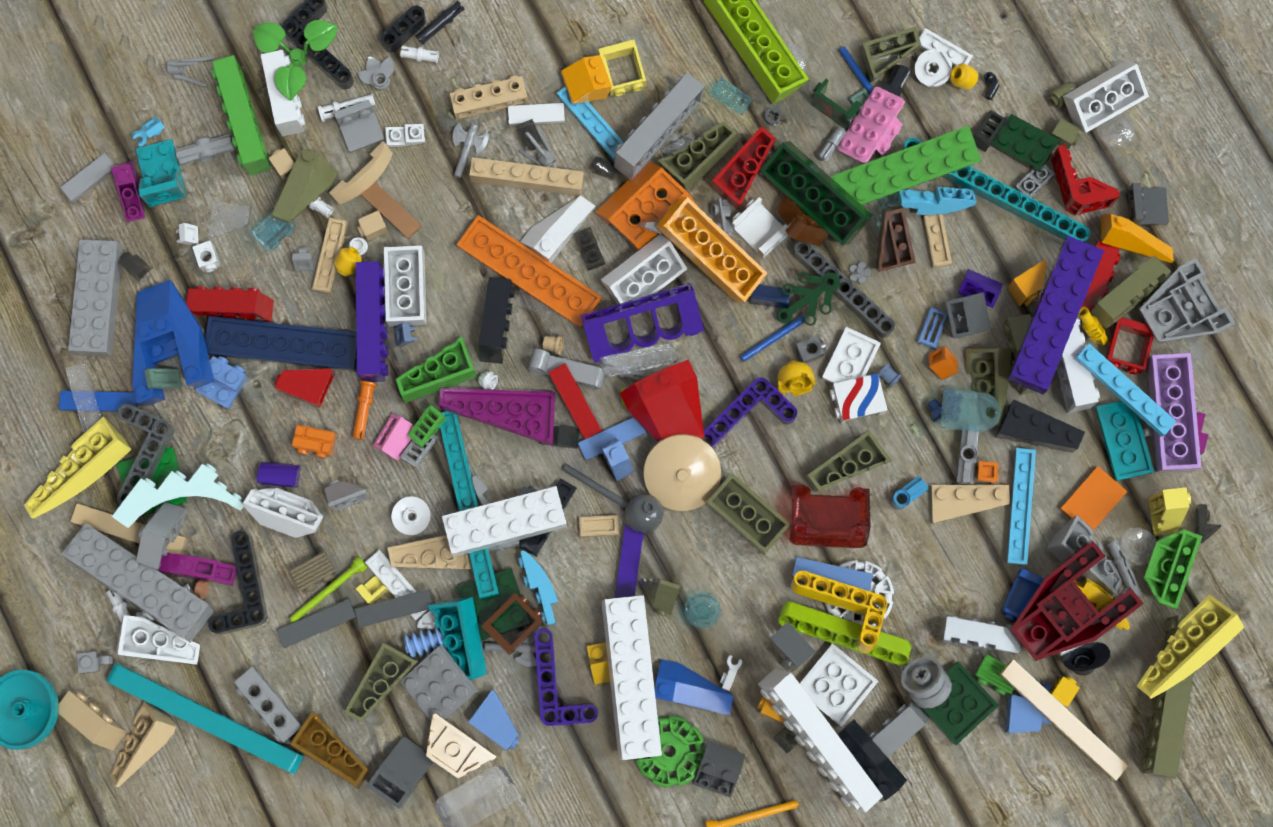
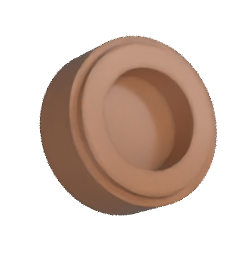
(201, 589)

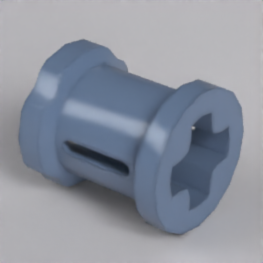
(889, 375)

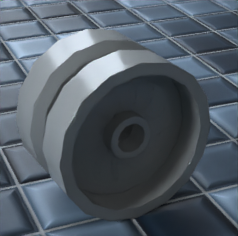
(926, 682)

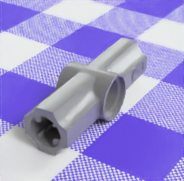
(205, 149)
(966, 467)

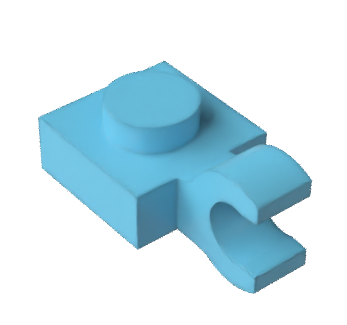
(149, 129)

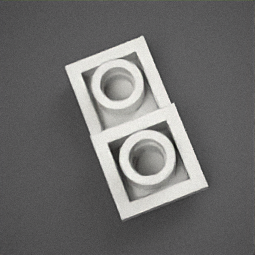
(404, 136)

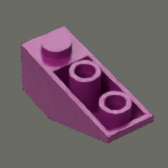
(128, 190)

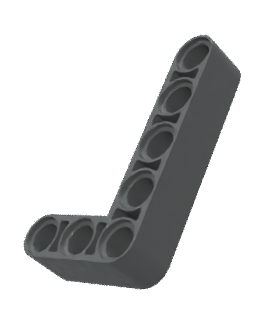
(145, 452)

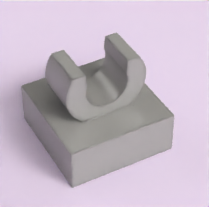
(303, 260)

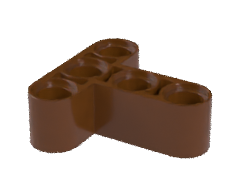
(800, 224)

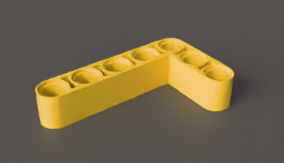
(846, 602)

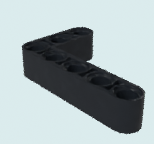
(326, 57)
(246, 588)

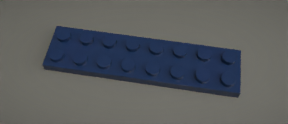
(281, 343)

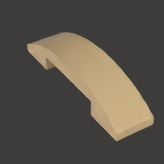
(365, 177)

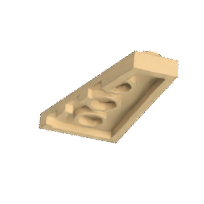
(961, 500)
(429, 554)

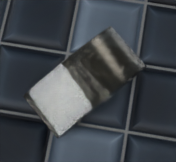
(589, 249)

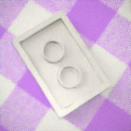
(851, 357)

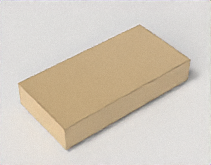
(598, 526)

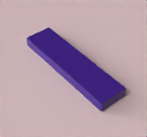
(629, 563)

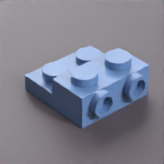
(227, 382)

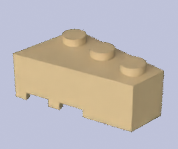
(90, 721)

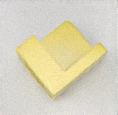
(372, 590)

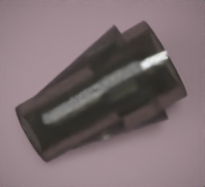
(602, 168)

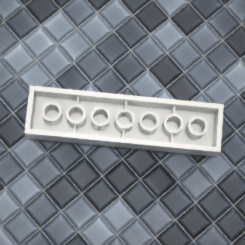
(631, 677)
(820, 740)

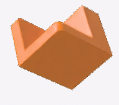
(943, 362)
(987, 472)

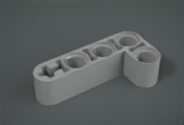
(584, 374)

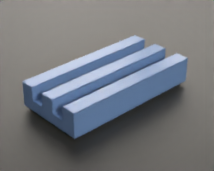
(927, 342)

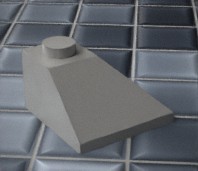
(343, 495)

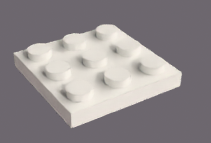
(837, 685)

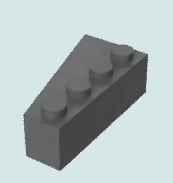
(791, 647)

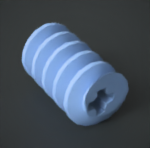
(423, 642)

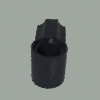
(896, 80)

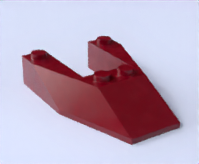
(1062, 615)

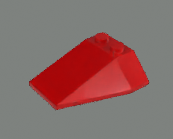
(667, 402)

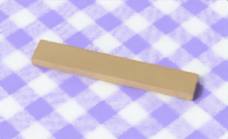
(106, 523)

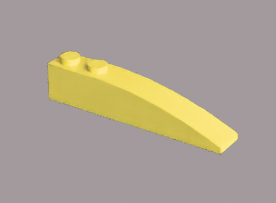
(88, 461)
(1195, 643)

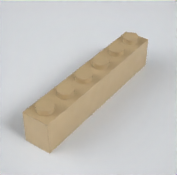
(527, 176)

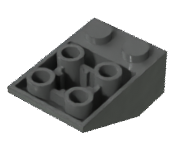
(400, 773)

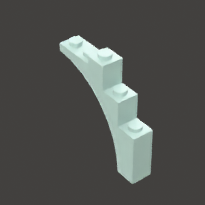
(201, 484)

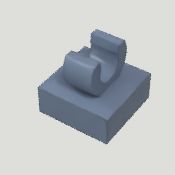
(403, 334)

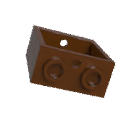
(535, 614)

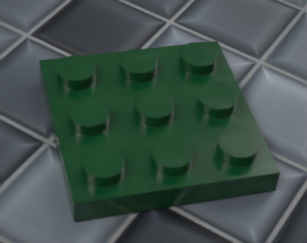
(511, 619)
(965, 706)

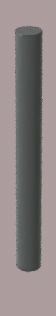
(596, 486)

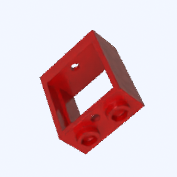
(1135, 328)

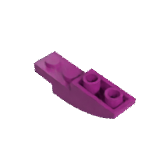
(198, 568)

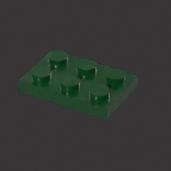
(1025, 143)

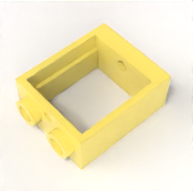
(620, 50)

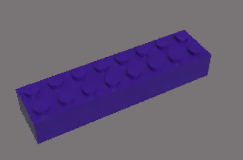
(1055, 315)

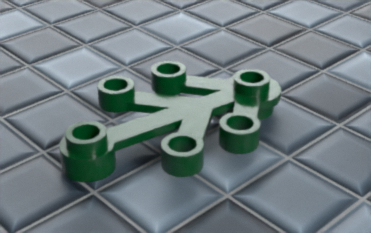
(811, 296)

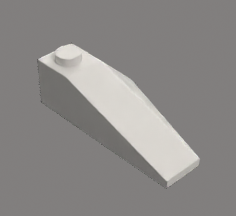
(555, 231)

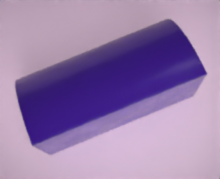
(978, 283)
(278, 474)

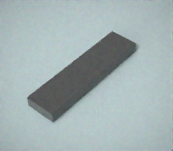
(393, 608)
(316, 623)

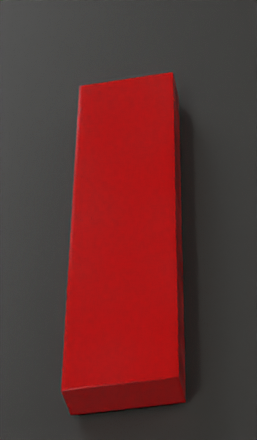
(575, 401)

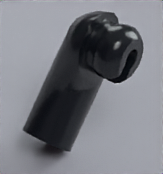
(992, 84)

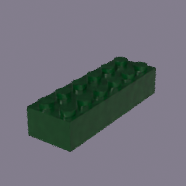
(816, 193)

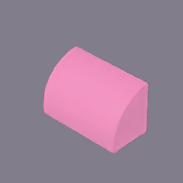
(394, 437)

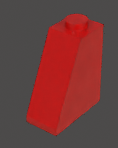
(305, 385)

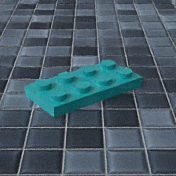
(1124, 441)

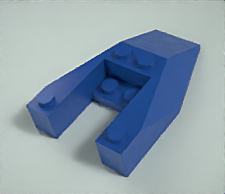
(165, 331)

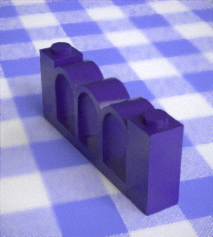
(689, 321)

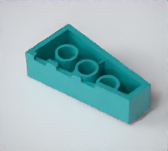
(461, 634)

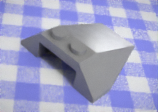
(1184, 307)

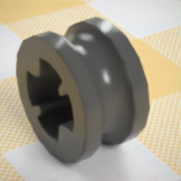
(771, 122)

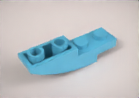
(939, 202)
(537, 579)

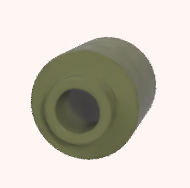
(1056, 96)

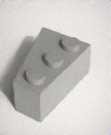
(899, 728)

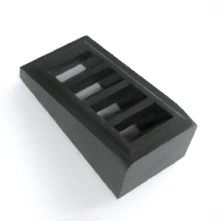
(983, 141)

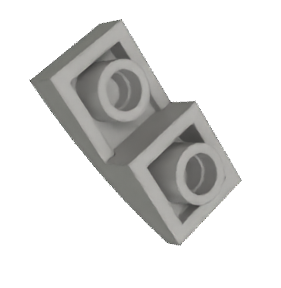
(1034, 181)

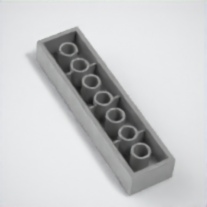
(137, 583)

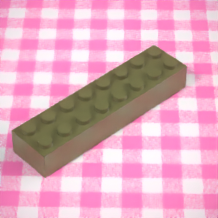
(1167, 721)

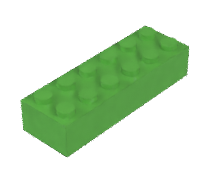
(241, 115)

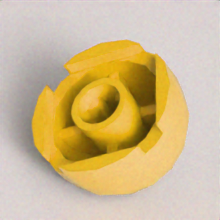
(795, 378)

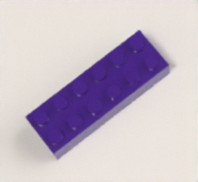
(371, 322)

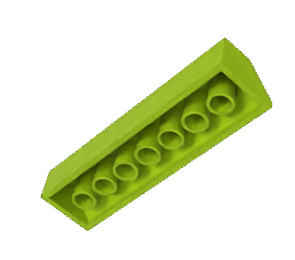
(759, 46)

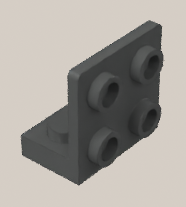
(1147, 205)

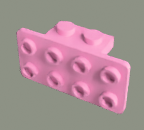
(873, 127)

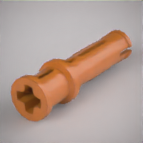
(365, 400)

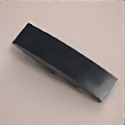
(535, 543)

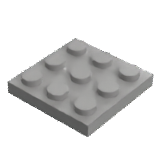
(439, 684)

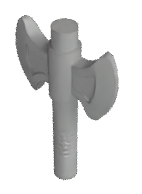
(468, 139)
(527, 649)

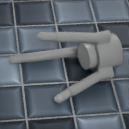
(178, 66)
(545, 158)

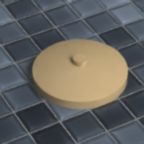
(682, 472)

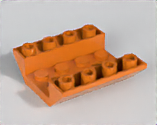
(640, 200)

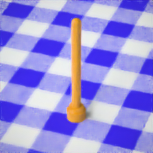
(753, 815)

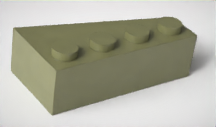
(1130, 292)

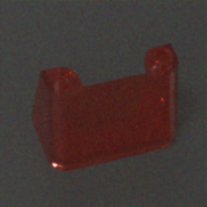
(829, 519)

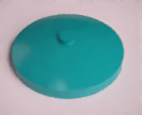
(26, 709)

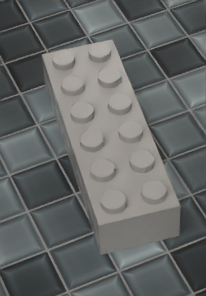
(658, 126)
(95, 298)

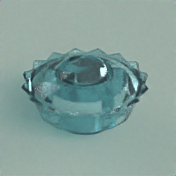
(703, 605)

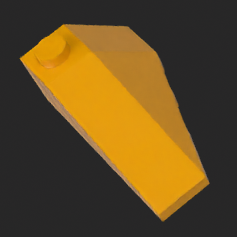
(1129, 236)

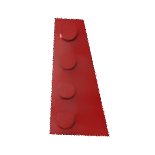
(230, 303)

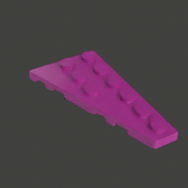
(517, 412)

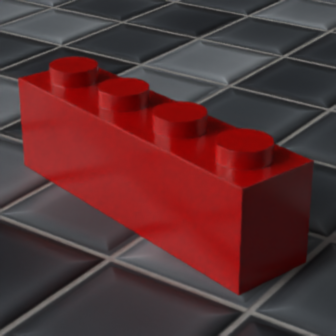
(1102, 275)

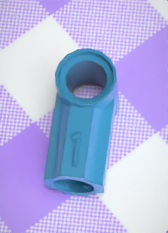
(909, 493)

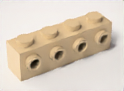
(488, 97)

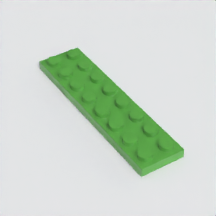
(910, 166)

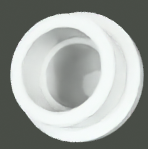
(488, 380)

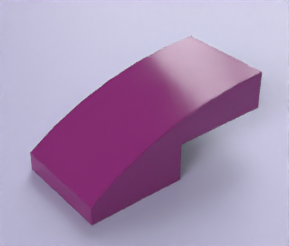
(1202, 436)

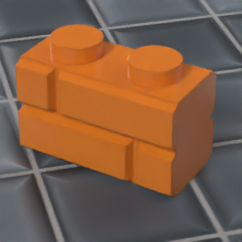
(314, 441)

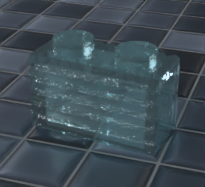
(272, 231)

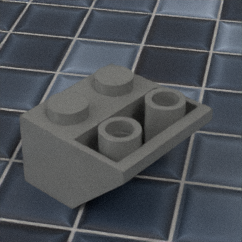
(968, 315)
(719, 769)

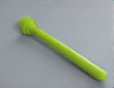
(357, 566)

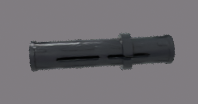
(445, 18)

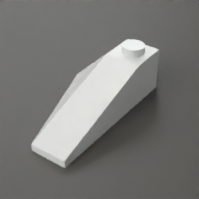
(147, 640)

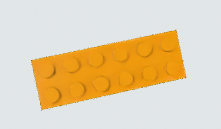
(711, 249)

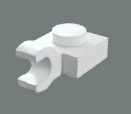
(728, 678)

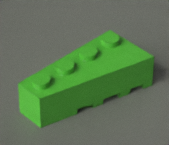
(438, 371)

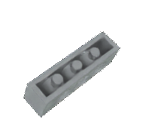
(244, 687)

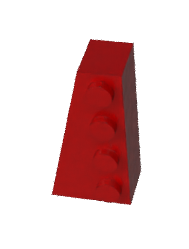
(742, 169)

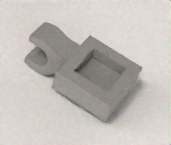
(91, 662)

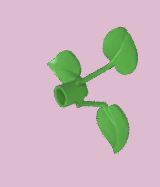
(292, 79)

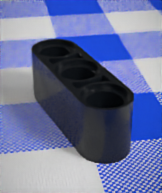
(405, 20)

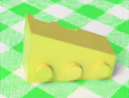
(1168, 510)

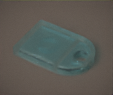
(967, 410)

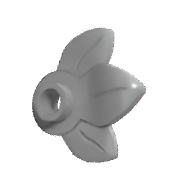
(375, 71)

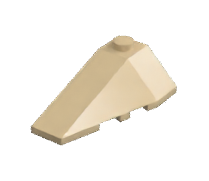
(148, 736)

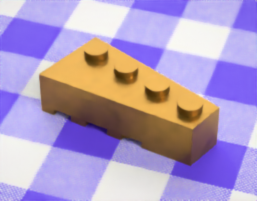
(329, 751)

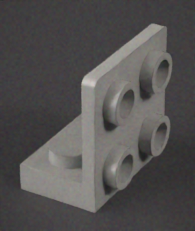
(359, 126)

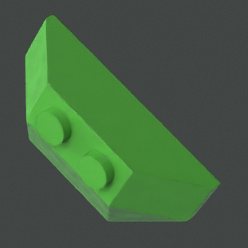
(1171, 566)

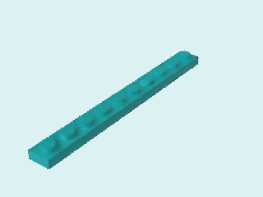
(467, 499)

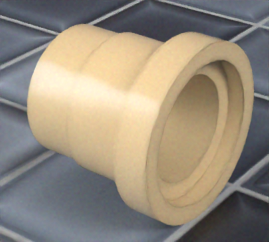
(553, 344)

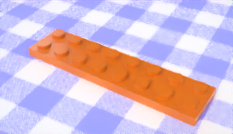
(528, 271)

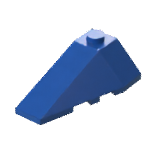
(685, 687)

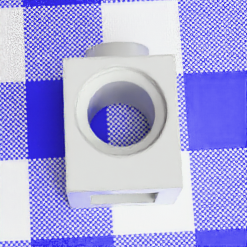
(201, 251)

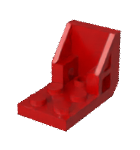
(1082, 194)

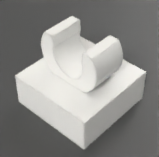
(188, 234)

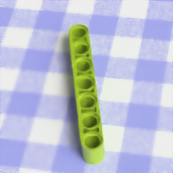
(842, 632)

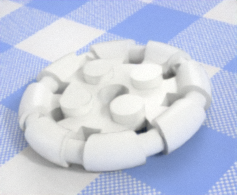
(885, 587)

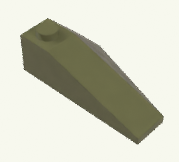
(307, 180)
(989, 374)
(661, 595)

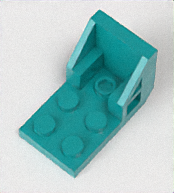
(161, 174)

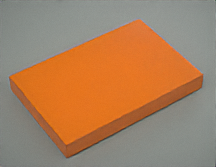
(1094, 498)

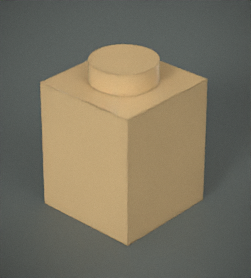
(282, 163)
(372, 226)

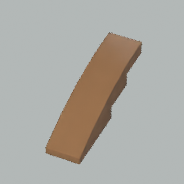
(391, 210)

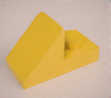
(599, 663)

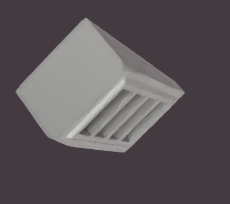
(416, 463)

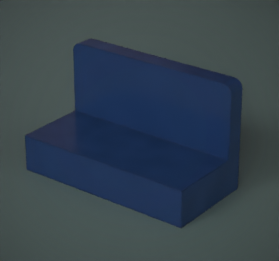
(770, 296)

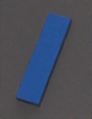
(105, 401)

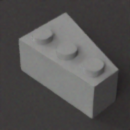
(158, 533)

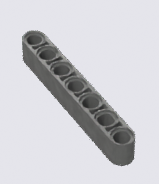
(847, 297)

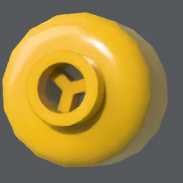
(964, 76)
(346, 261)

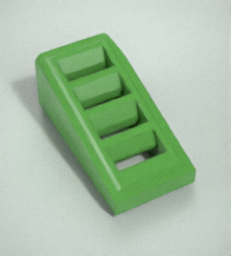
(431, 430)

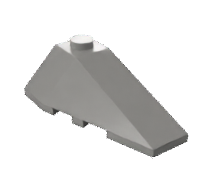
(1071, 538)

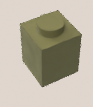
(1066, 133)

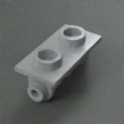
(720, 210)

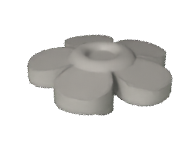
(859, 272)

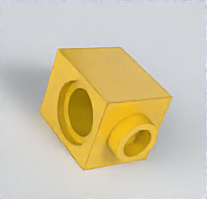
(1065, 690)

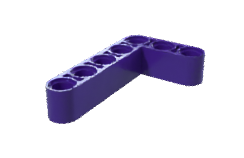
(743, 409)
(551, 686)

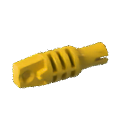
(1092, 327)

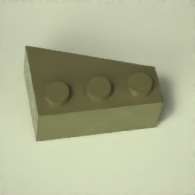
(887, 51)

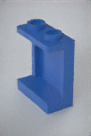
(1020, 594)

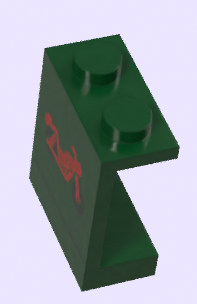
(833, 110)

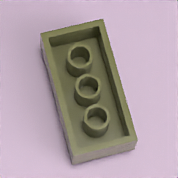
(748, 514)

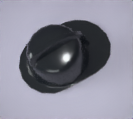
(1087, 658)

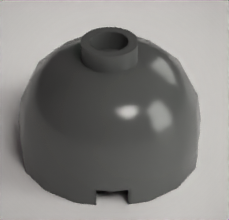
(643, 513)

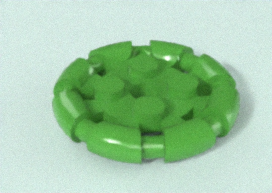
(679, 759)

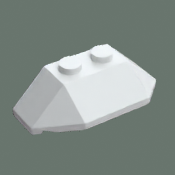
(283, 511)

